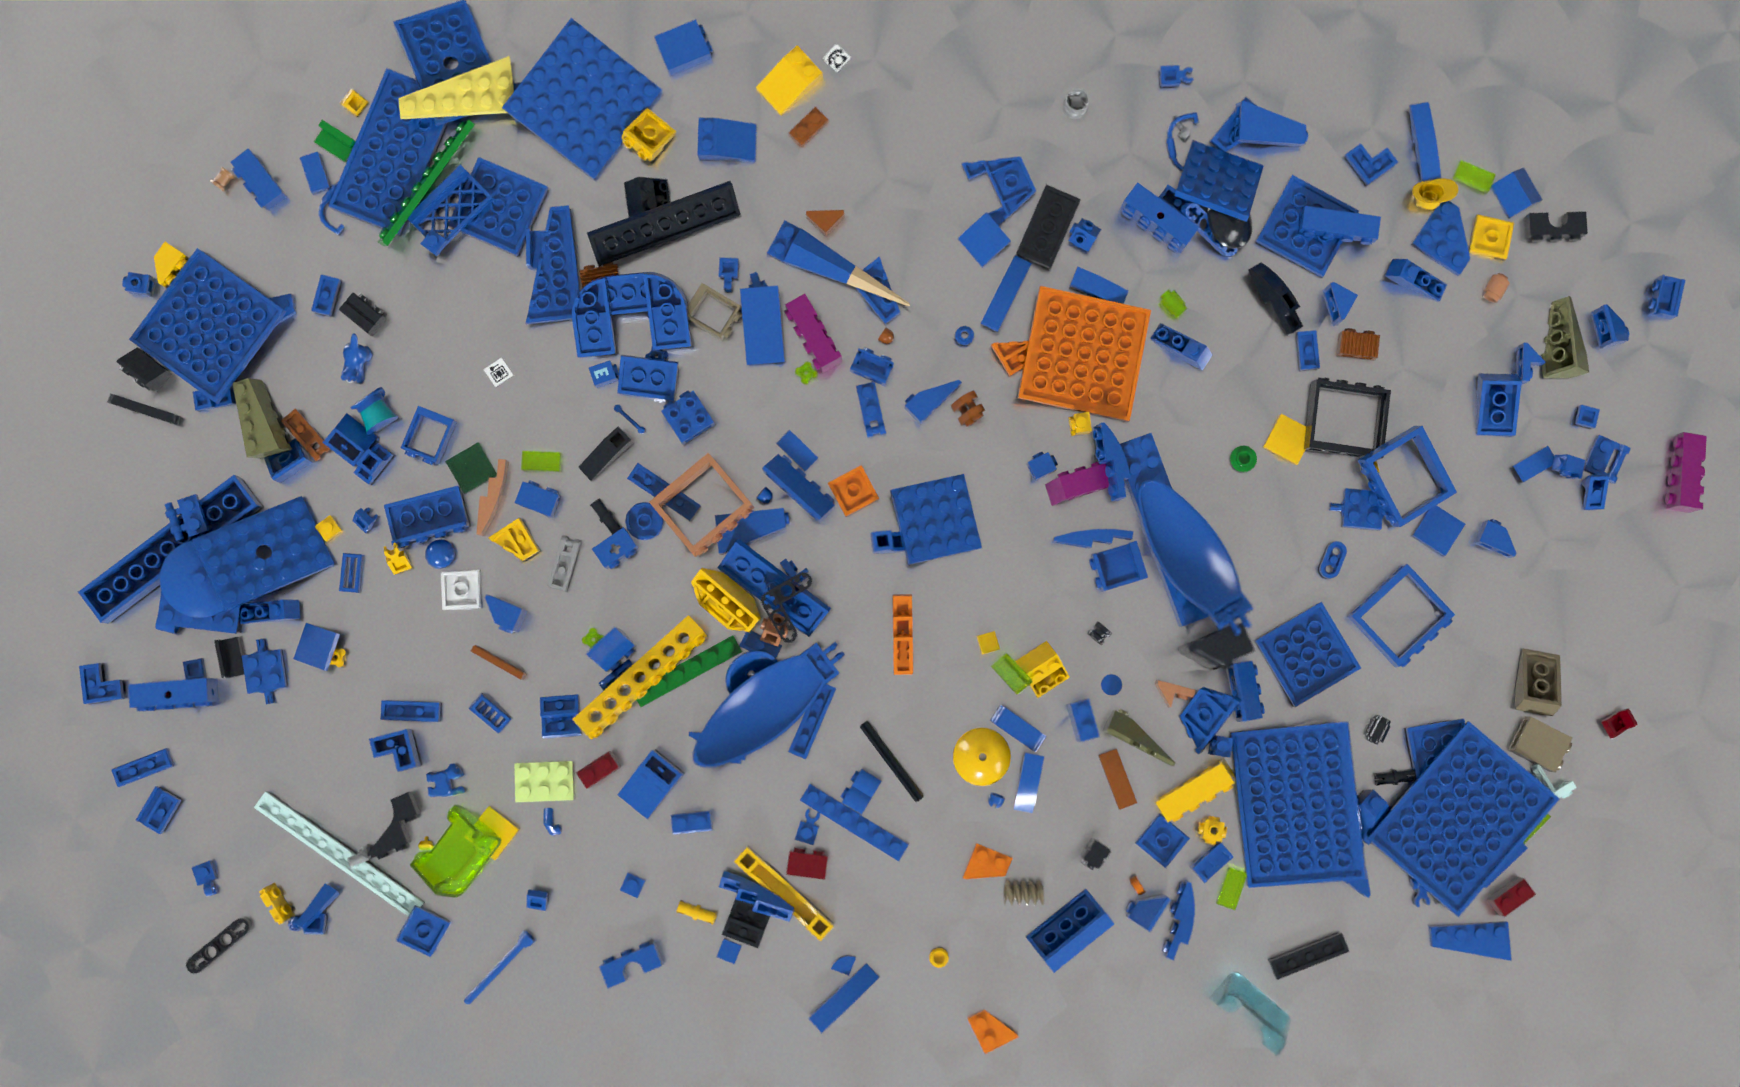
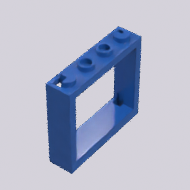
(1433, 463)
(1418, 646)

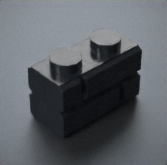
(362, 314)
(1094, 854)

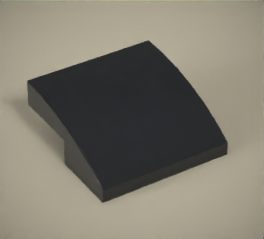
(745, 924)

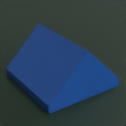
(1516, 192)
(1338, 301)
(287, 463)

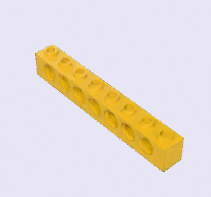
(629, 678)

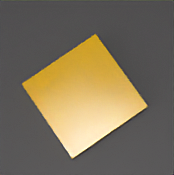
(1491, 237)
(1287, 439)
(501, 826)

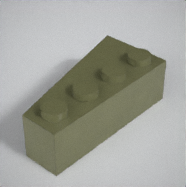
(258, 420)

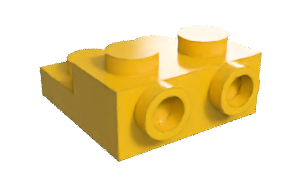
(647, 135)

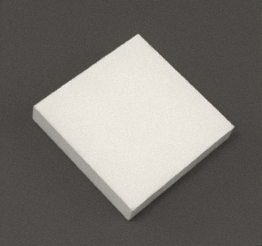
(461, 589)

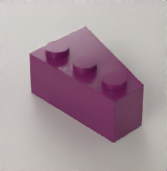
(1076, 484)

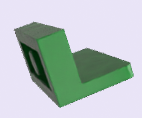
(334, 141)

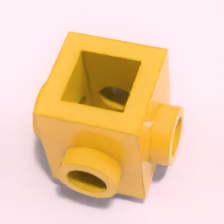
(1205, 826)

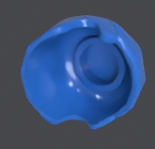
(439, 554)

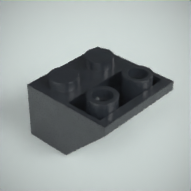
(645, 194)
(144, 368)

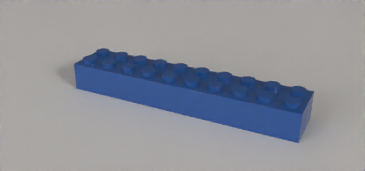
(1146, 464)
(141, 568)

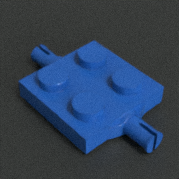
(1360, 509)
(264, 671)

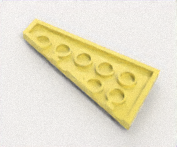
(470, 93)

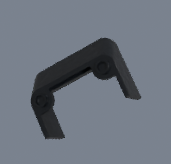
(1219, 647)

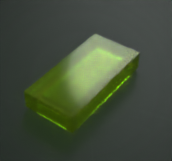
(1474, 176)
(541, 461)
(1231, 888)

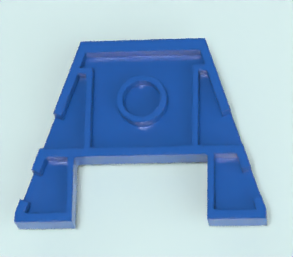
(1009, 181)

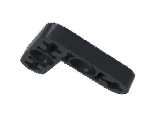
(779, 598)

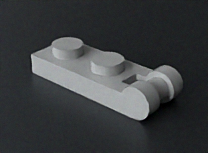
(564, 564)

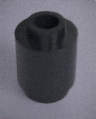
(1378, 729)

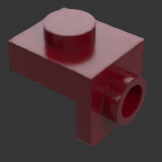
(1619, 722)

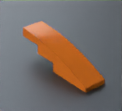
(902, 634)

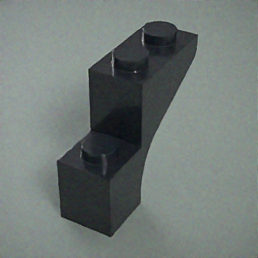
(396, 834)

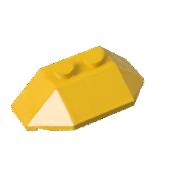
(725, 600)

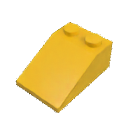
(790, 80)

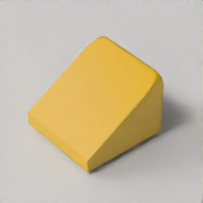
(353, 102)
(988, 642)

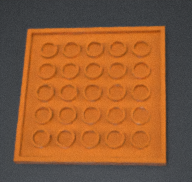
(1084, 353)

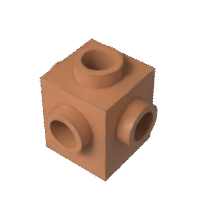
(769, 632)

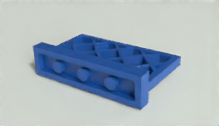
(440, 195)

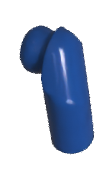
(549, 824)

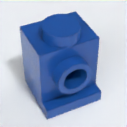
(144, 287)
(1569, 466)
(1220, 746)

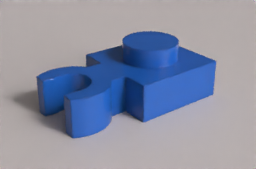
(1172, 75)
(807, 830)

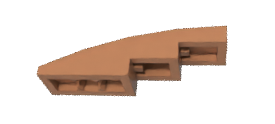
(489, 504)

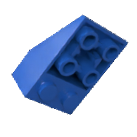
(650, 784)

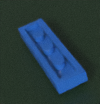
(654, 485)
(811, 722)

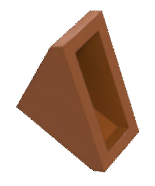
(825, 220)

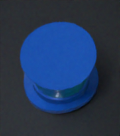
(375, 411)

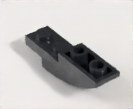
(1274, 290)

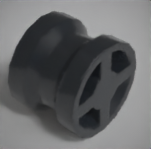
(1099, 633)

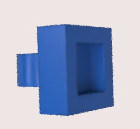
(363, 520)

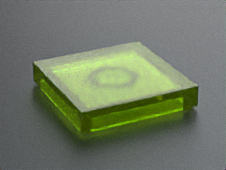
(1011, 673)

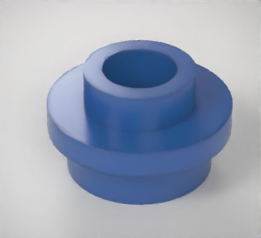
(964, 341)

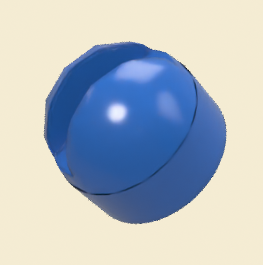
(765, 495)
(997, 799)

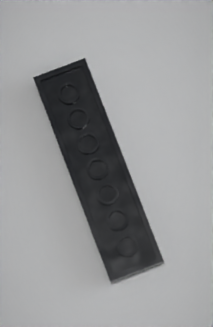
(664, 223)

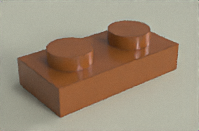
(808, 126)

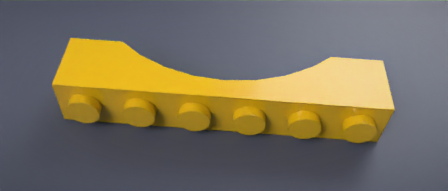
(768, 878)

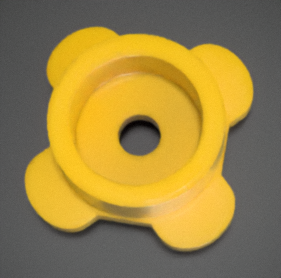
(340, 657)

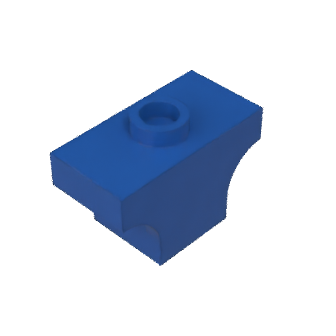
(372, 463)

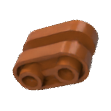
(968, 416)

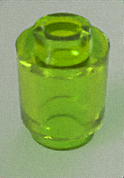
(1173, 303)

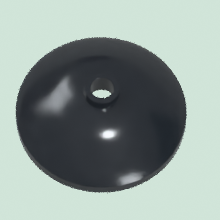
(1229, 230)

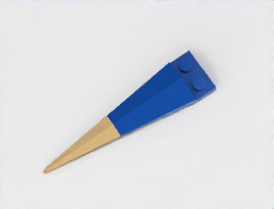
(804, 251)

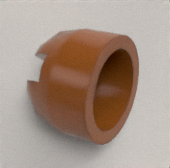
(887, 336)

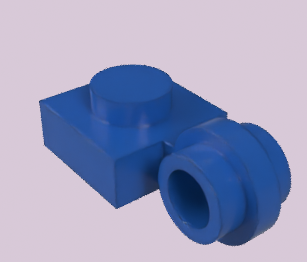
(316, 927)

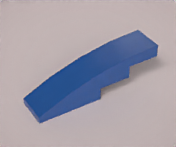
(1425, 141)
(1006, 293)
(1087, 537)
(763, 899)
(844, 998)

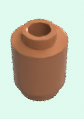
(1496, 287)

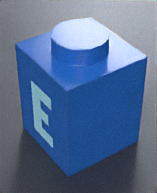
(604, 373)

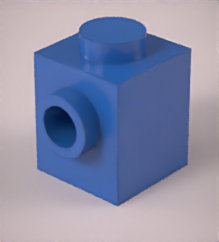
(1042, 465)

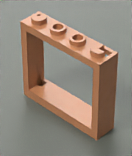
(682, 482)

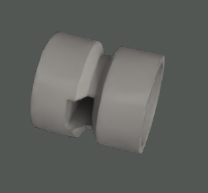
(1076, 103)

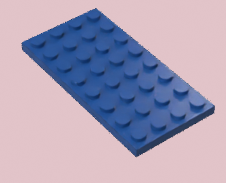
(386, 156)

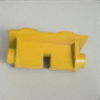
(272, 896)

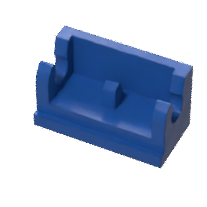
(1211, 861)

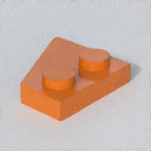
(1011, 355)
(986, 863)
(990, 1031)

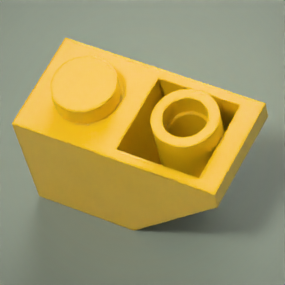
(168, 263)

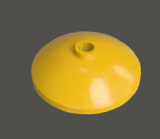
(967, 754)

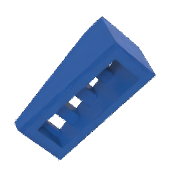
(477, 701)

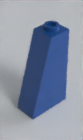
(1266, 127)
(753, 528)

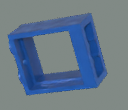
(413, 428)

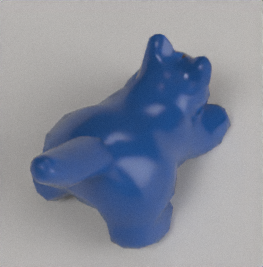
(355, 357)

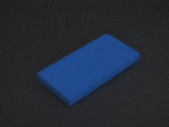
(762, 325)

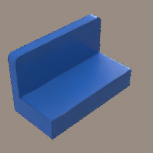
(533, 247)

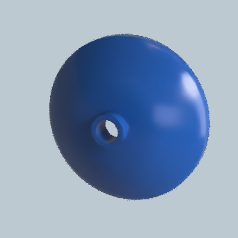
(749, 661)

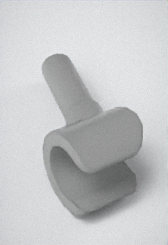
(1184, 134)

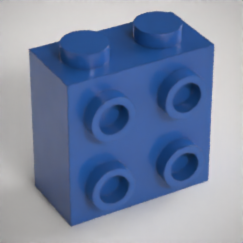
(687, 417)

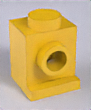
(1080, 424)

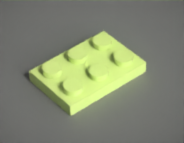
(544, 781)

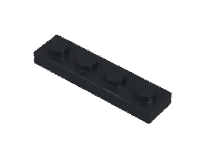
(1309, 956)

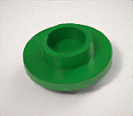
(1243, 458)

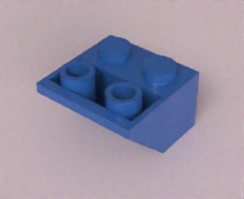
(349, 439)

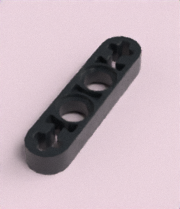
(144, 409)
(220, 947)

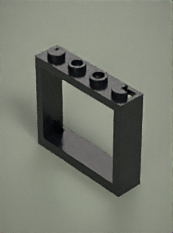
(1343, 386)

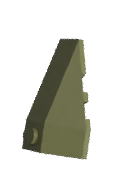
(1564, 348)
(1130, 732)

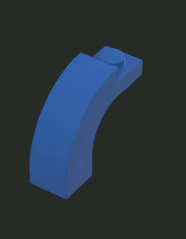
(886, 542)

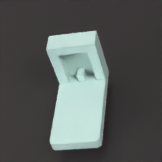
(1562, 790)

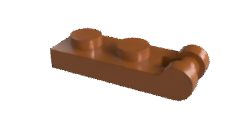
(304, 433)

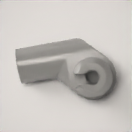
(362, 856)

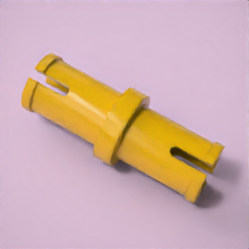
(696, 912)

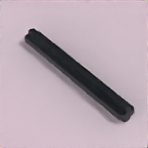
(891, 761)

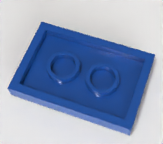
(647, 377)

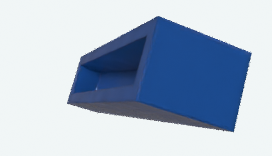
(320, 902)

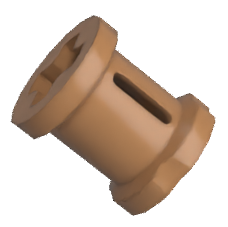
(222, 179)

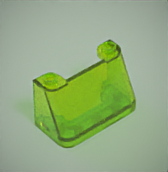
(457, 854)

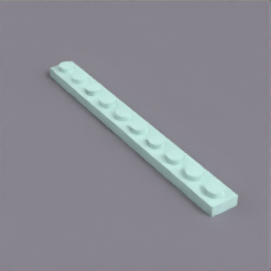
(337, 853)

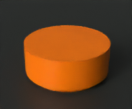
(1137, 885)

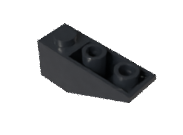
(605, 453)

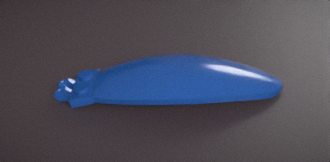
(1192, 555)
(764, 706)

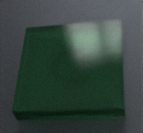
(471, 468)

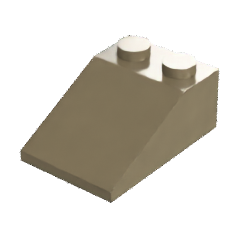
(1538, 683)

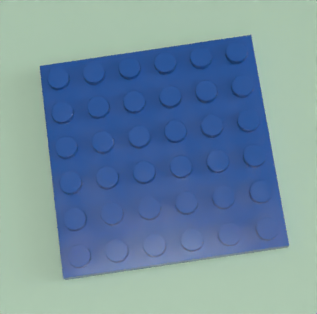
(581, 98)
(207, 326)

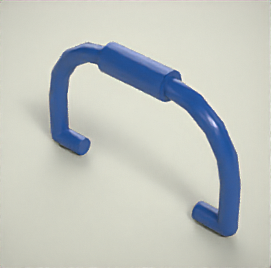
(1170, 140)
(326, 198)

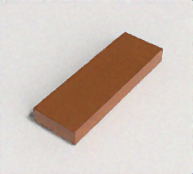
(498, 662)
(1117, 779)

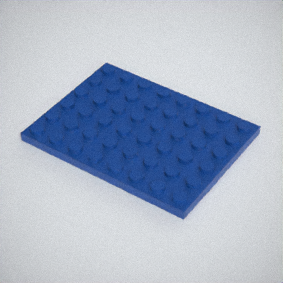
(1298, 805)
(1463, 818)

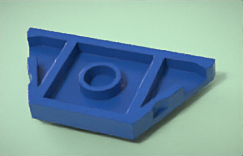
(1207, 715)

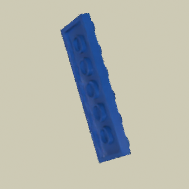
(760, 576)

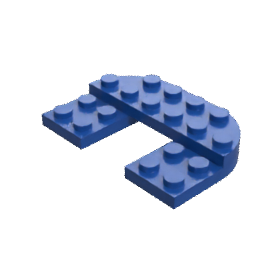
(624, 295)

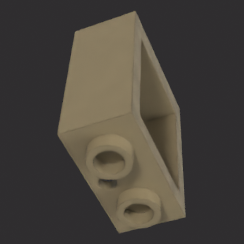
(697, 300)

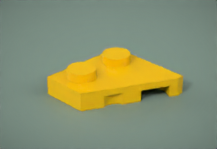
(516, 539)

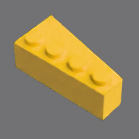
(1196, 790)

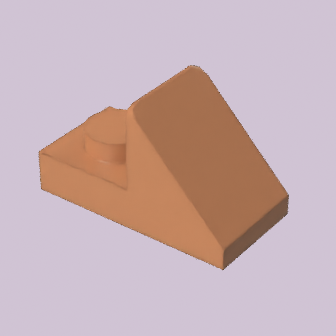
(1168, 691)

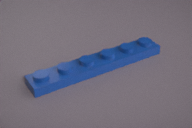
(854, 822)

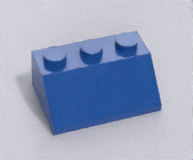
(1244, 686)

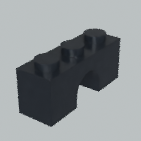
(1539, 227)

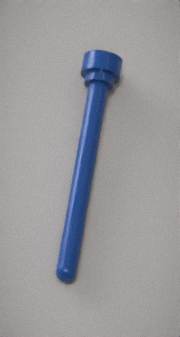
(525, 939)

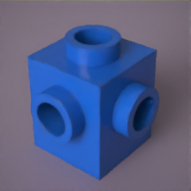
(1084, 234)

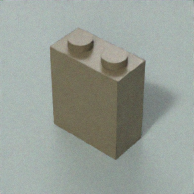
(1541, 744)

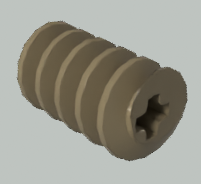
(1023, 892)

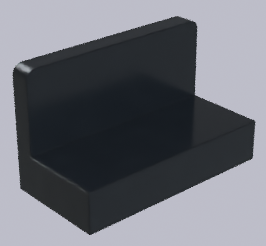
(229, 657)

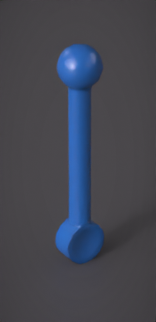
(618, 409)

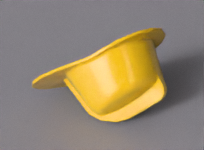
(1433, 192)

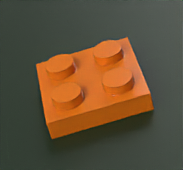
(853, 491)

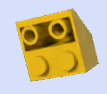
(1043, 668)

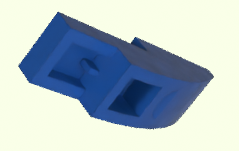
(1111, 454)
(1184, 912)

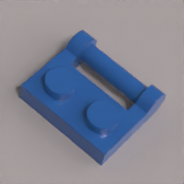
(1601, 454)

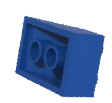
(726, 140)
(1497, 404)
(612, 650)

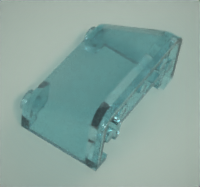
(1239, 991)

